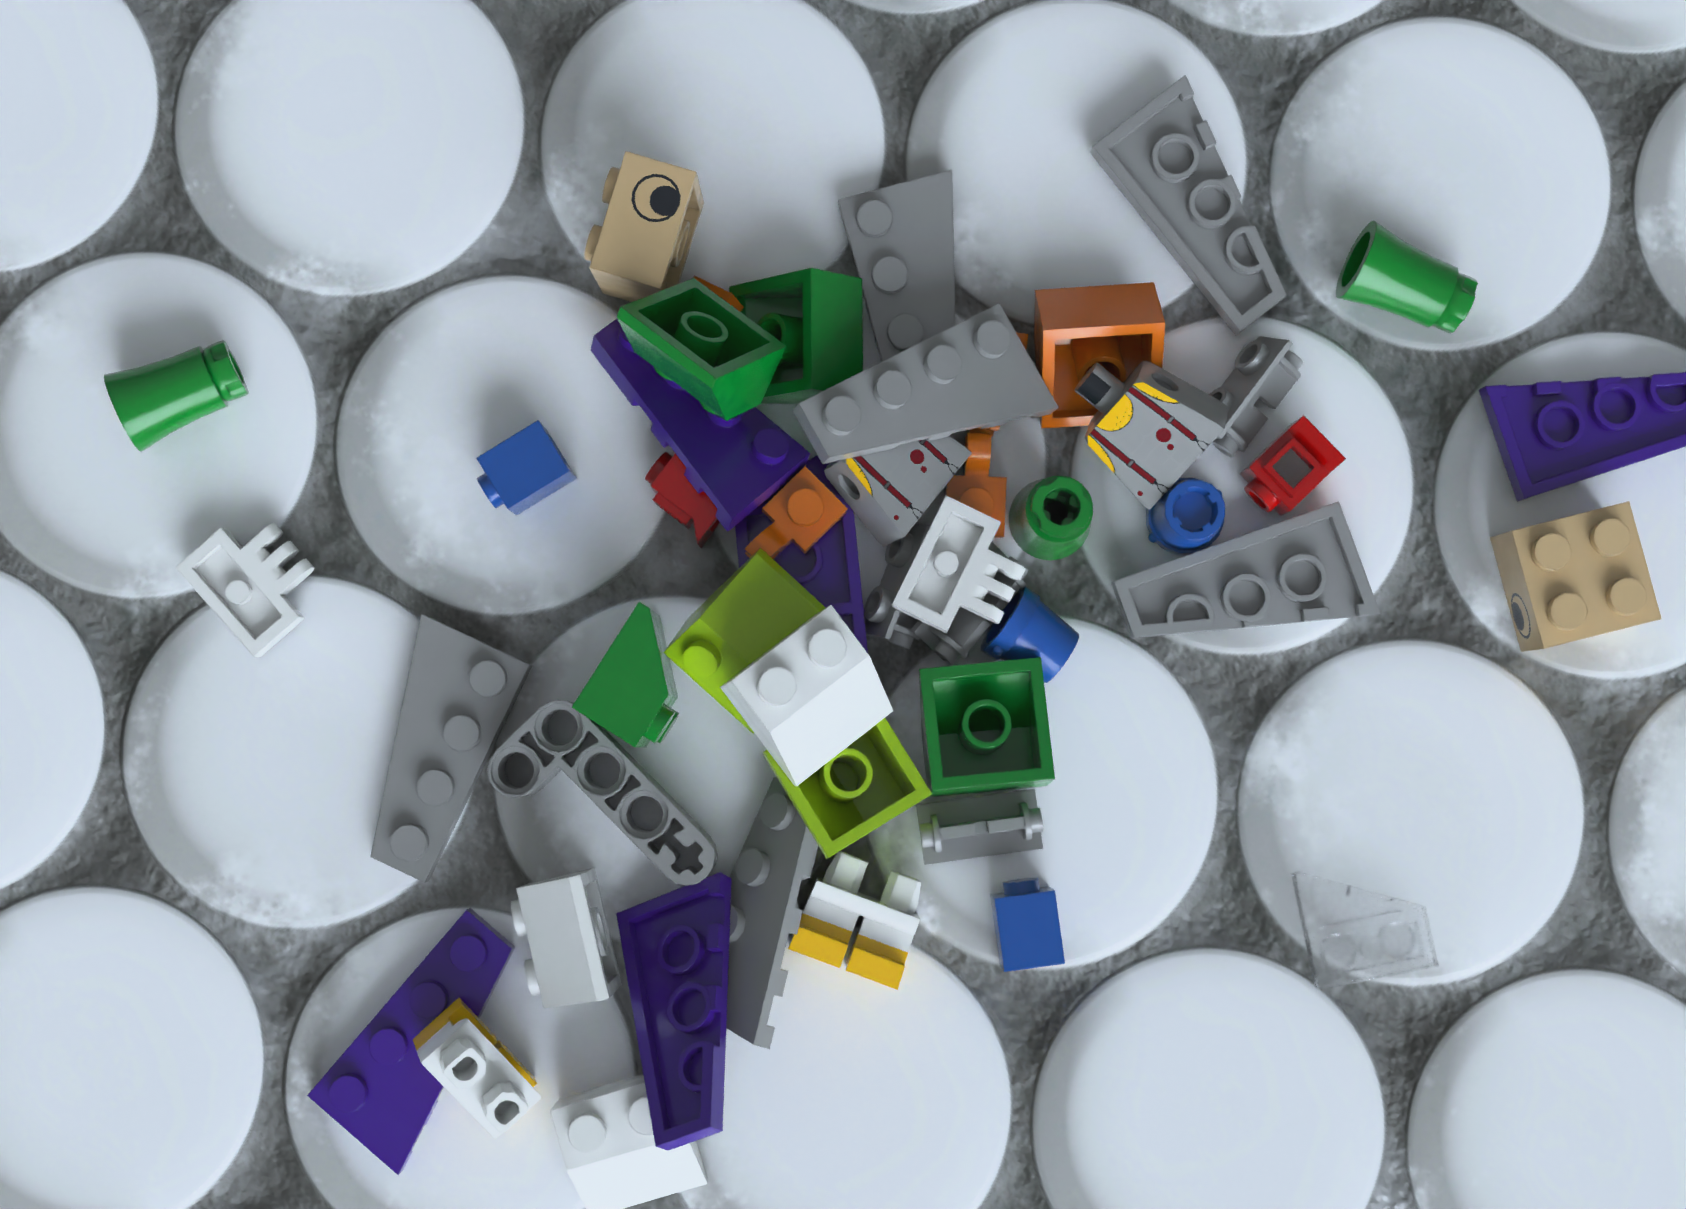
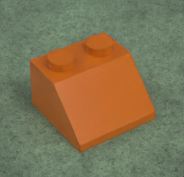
(1093, 325)

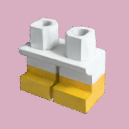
(884, 931)
(476, 1068)

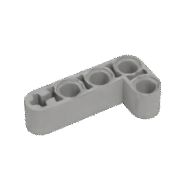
(616, 801)

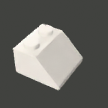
(810, 695)
(567, 939)
(613, 1151)

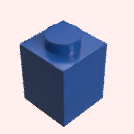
(524, 469)
(1027, 925)

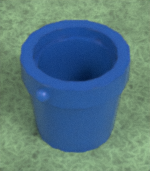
(1186, 517)
(1031, 631)

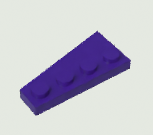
(1583, 428)
(678, 997)
(378, 1082)

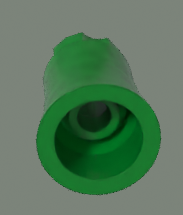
(1405, 281)
(174, 392)
(1032, 524)

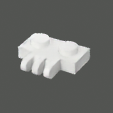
(956, 569)
(248, 585)

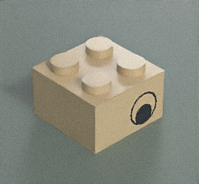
(645, 227)
(1575, 577)

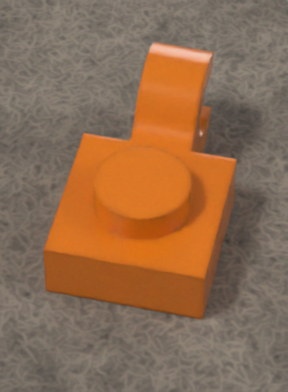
(975, 486)
(799, 515)

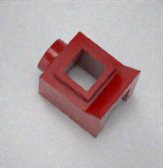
(1269, 488)
(680, 498)

